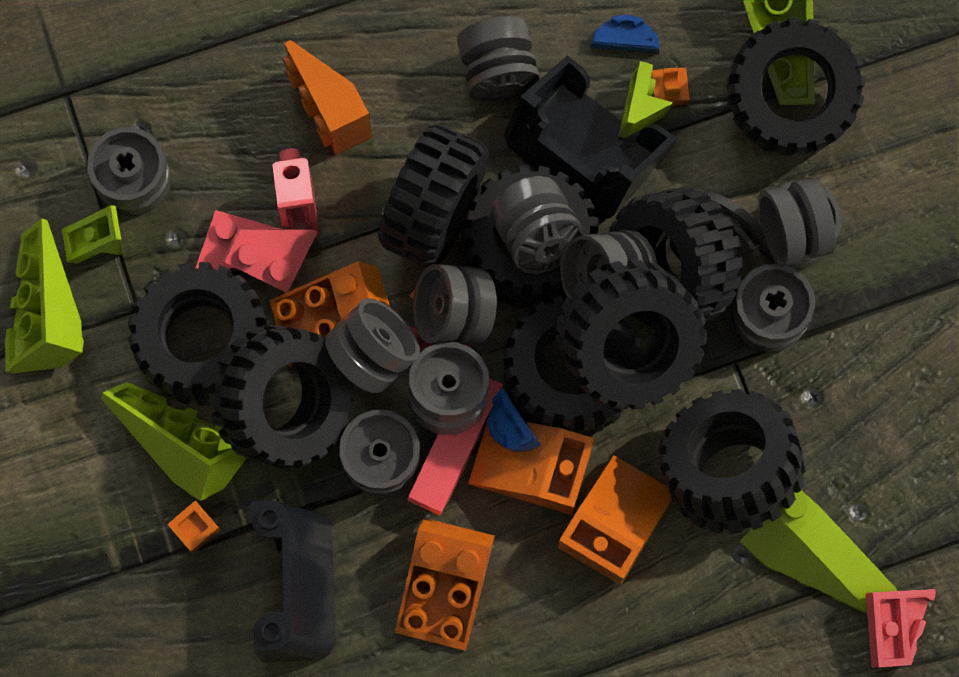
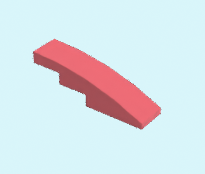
(448, 461)

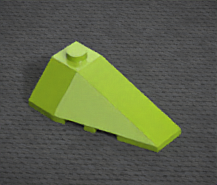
(46, 316)
(816, 554)

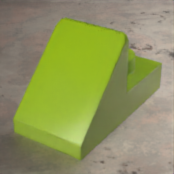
(640, 106)
(92, 236)

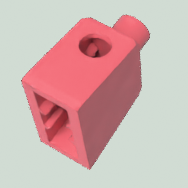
(295, 191)

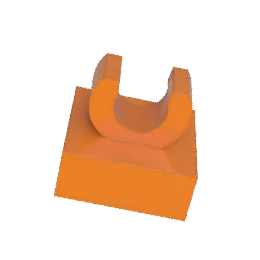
(671, 85)
(193, 527)

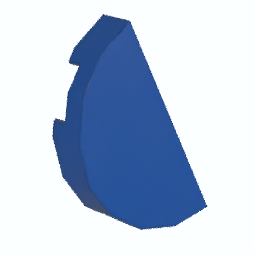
(626, 34)
(509, 425)

